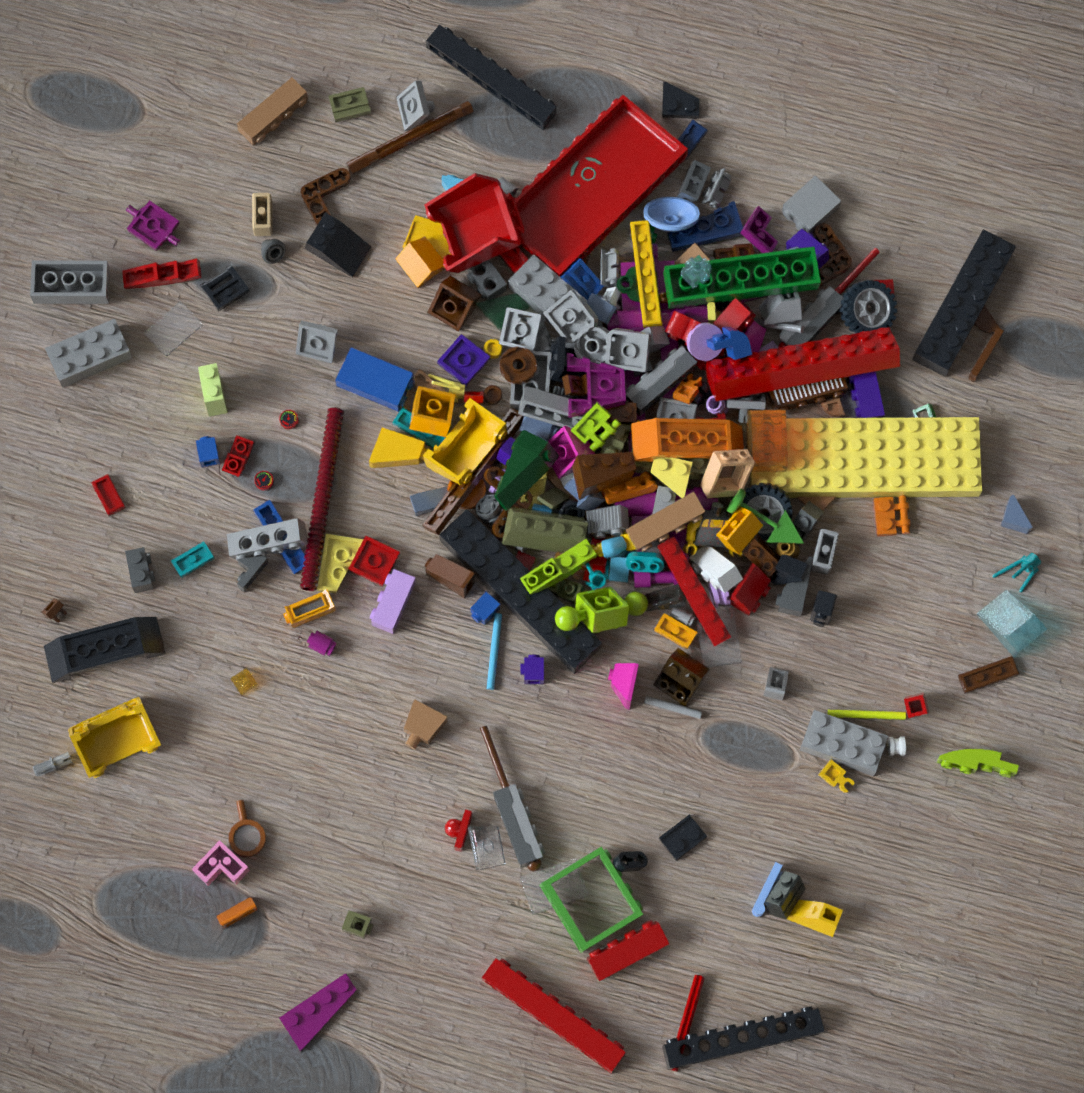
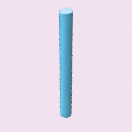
(494, 651)

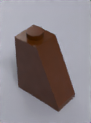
(450, 575)

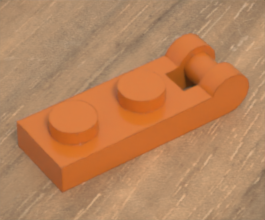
(630, 488)

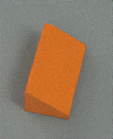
(237, 912)

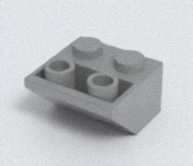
(781, 309)

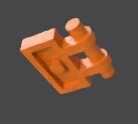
(885, 516)

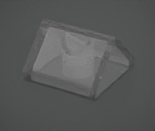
(486, 846)

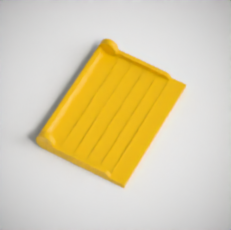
(432, 231)

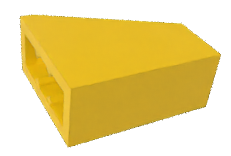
(396, 450)

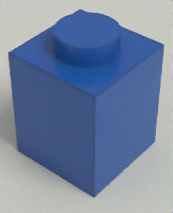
(207, 451)
(484, 608)

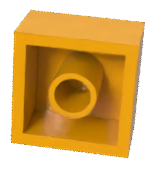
(432, 411)

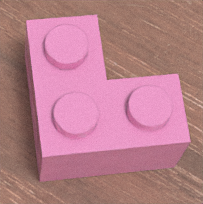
(220, 860)

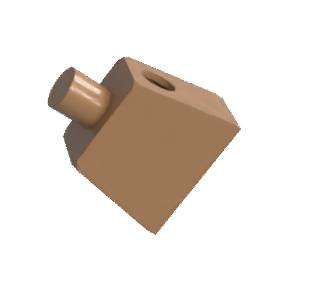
(423, 724)

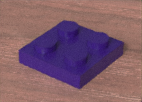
(463, 360)

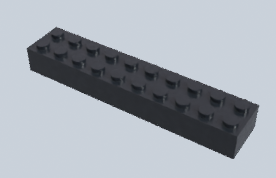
(501, 575)

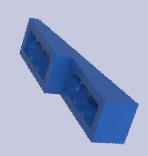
(268, 515)

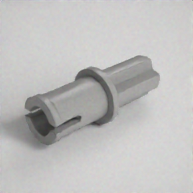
(52, 764)

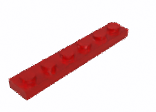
(693, 591)

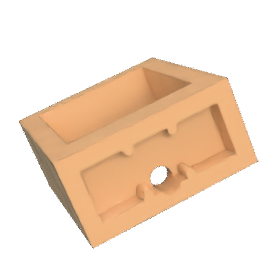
(714, 486)

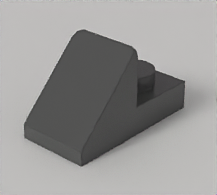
(254, 567)

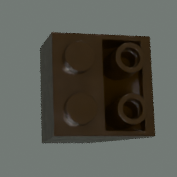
(681, 676)

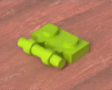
(591, 422)

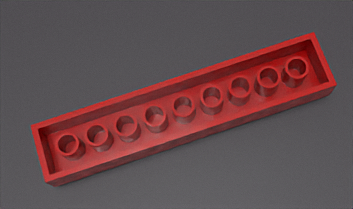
(803, 364)

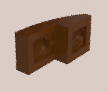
(735, 251)
(575, 385)

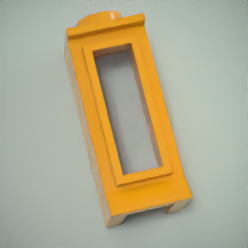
(309, 609)

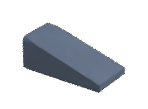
(427, 501)

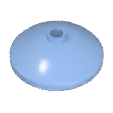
(671, 214)

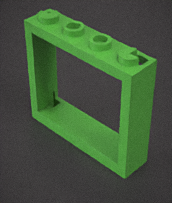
(565, 917)

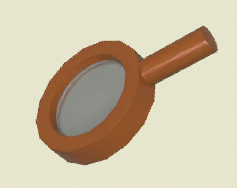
(246, 836)

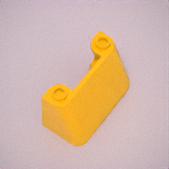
(466, 444)
(113, 736)

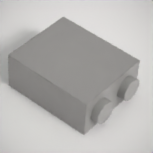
(811, 205)

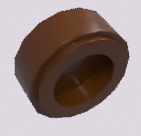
(492, 394)

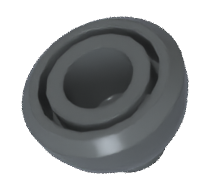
(272, 251)

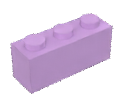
(392, 601)

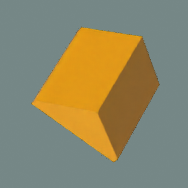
(420, 261)

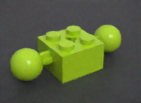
(601, 610)

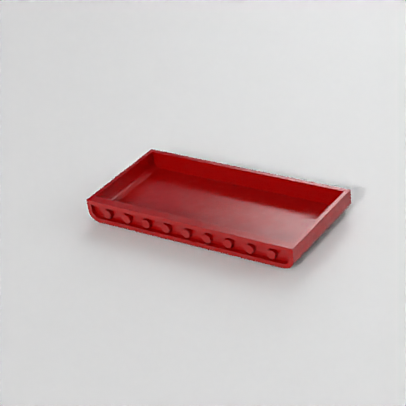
(571, 220)

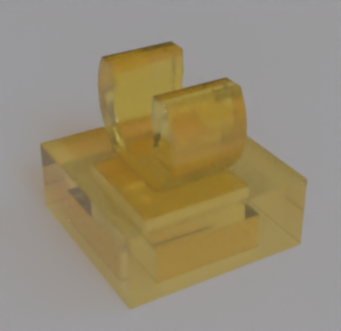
(244, 681)

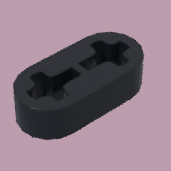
(628, 857)

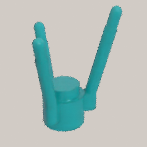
(1029, 563)
(597, 577)

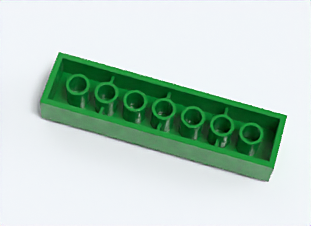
(746, 278)

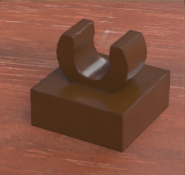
(52, 609)

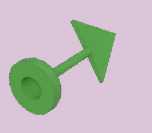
(783, 531)

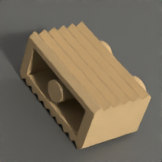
(262, 214)

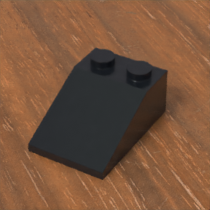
(337, 245)

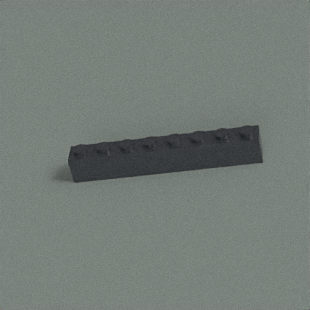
(491, 77)

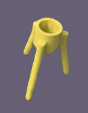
(454, 387)

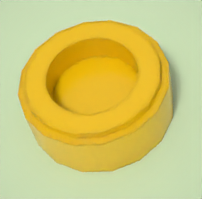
(493, 348)

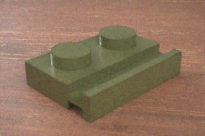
(349, 104)

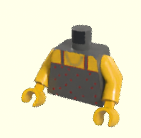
(704, 531)

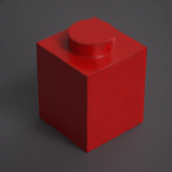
(916, 705)

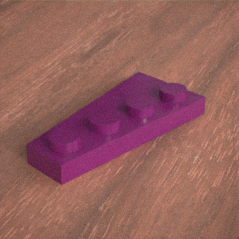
(312, 1014)

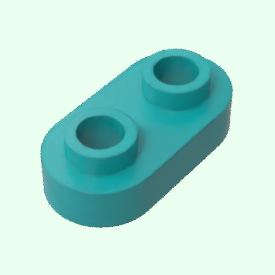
(644, 562)

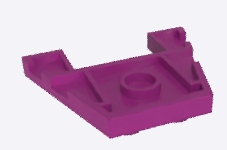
(604, 385)

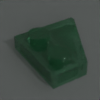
(496, 308)

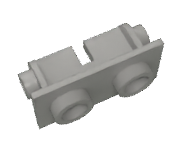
(719, 181)
(609, 272)

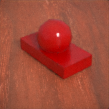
(459, 829)

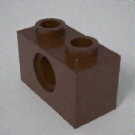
(761, 555)

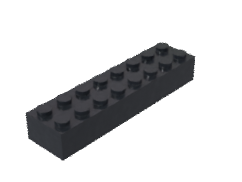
(964, 303)

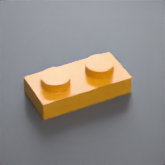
(675, 631)

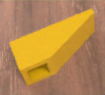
(816, 916)

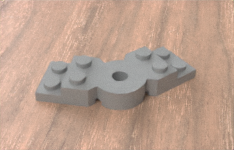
(580, 326)

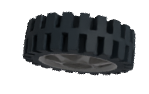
(856, 303)
(770, 498)

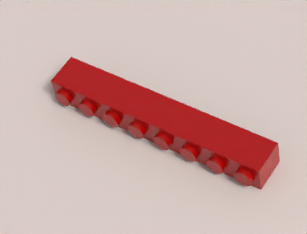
(553, 1015)

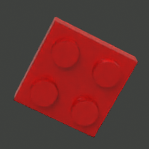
(374, 561)

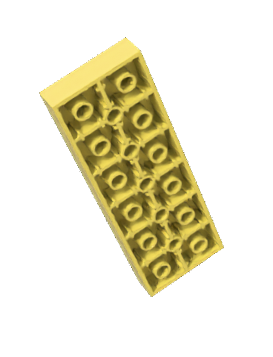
(880, 458)

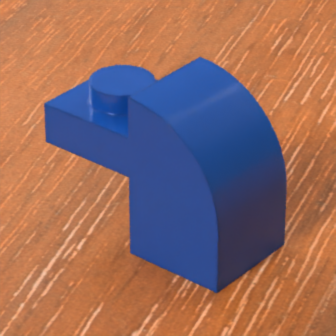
(733, 340)

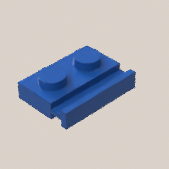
(582, 279)

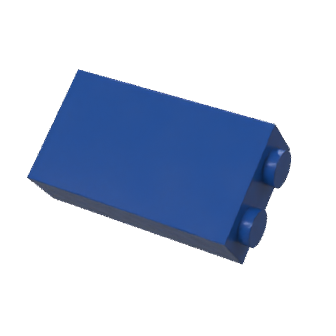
(375, 379)

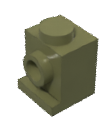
(352, 919)

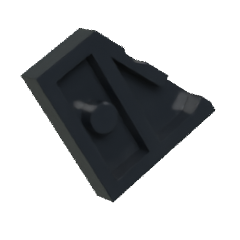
(679, 103)

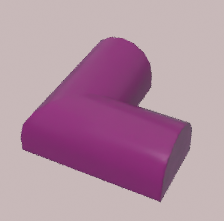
(755, 231)

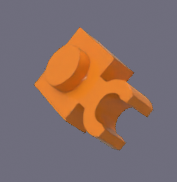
(687, 391)

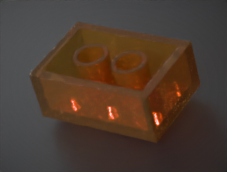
(767, 440)

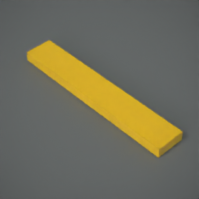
(646, 273)

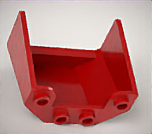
(476, 221)

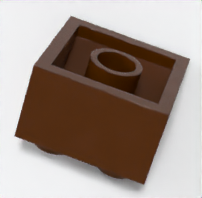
(454, 303)

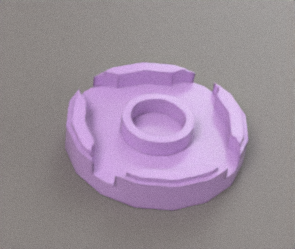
(697, 341)

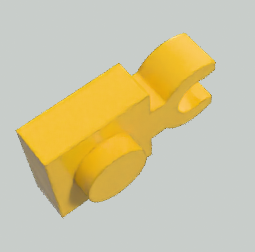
(833, 775)

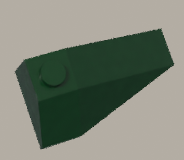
(527, 464)

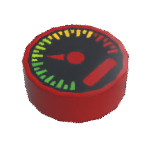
(289, 419)
(264, 480)

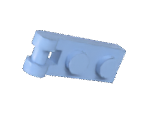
(774, 875)

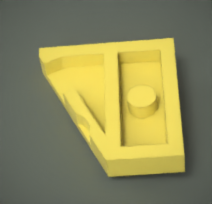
(672, 473)

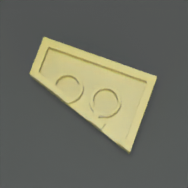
(336, 559)

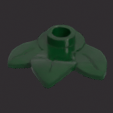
(630, 278)

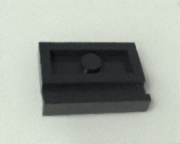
(682, 837)

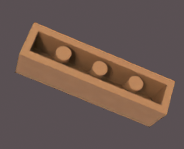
(272, 111)
(665, 521)

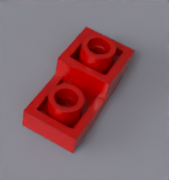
(238, 456)

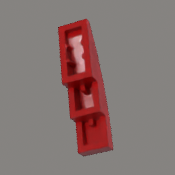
(161, 274)

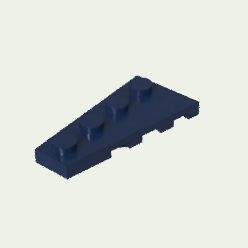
(715, 227)

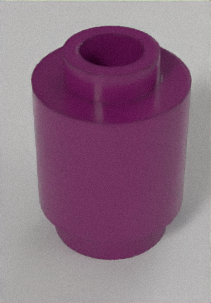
(321, 643)

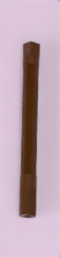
(409, 137)

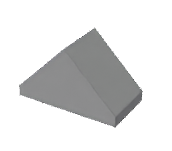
(776, 683)

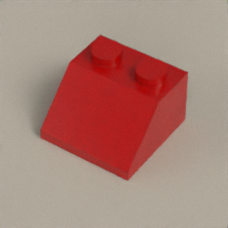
(750, 590)

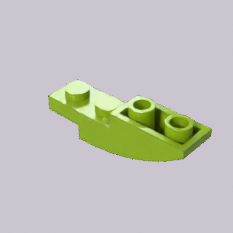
(559, 568)
(970, 759)

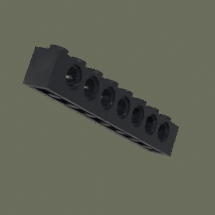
(675, 1059)

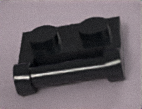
(227, 292)

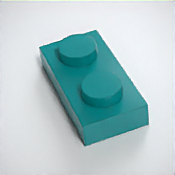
(192, 559)

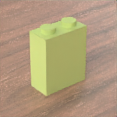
(212, 389)

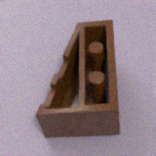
(602, 471)

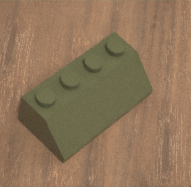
(543, 530)

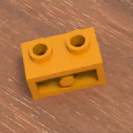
(739, 530)

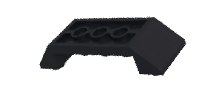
(103, 646)

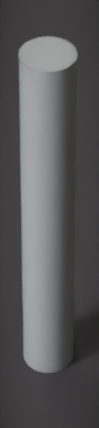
(782, 326)
(673, 707)

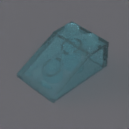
(1012, 623)

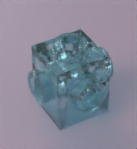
(696, 271)

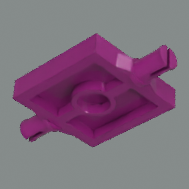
(153, 225)

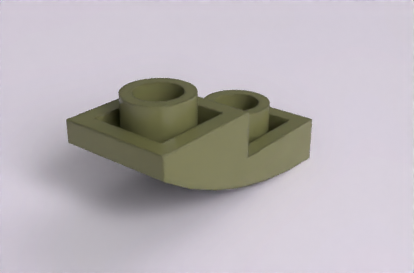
(566, 590)

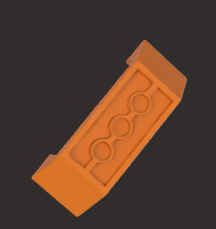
(684, 438)

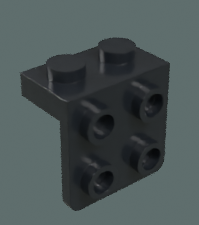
(558, 361)

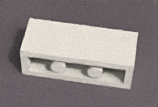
(715, 568)

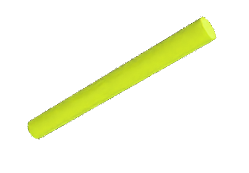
(867, 714)

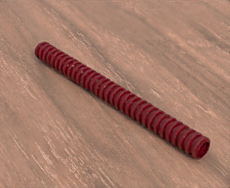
(321, 502)

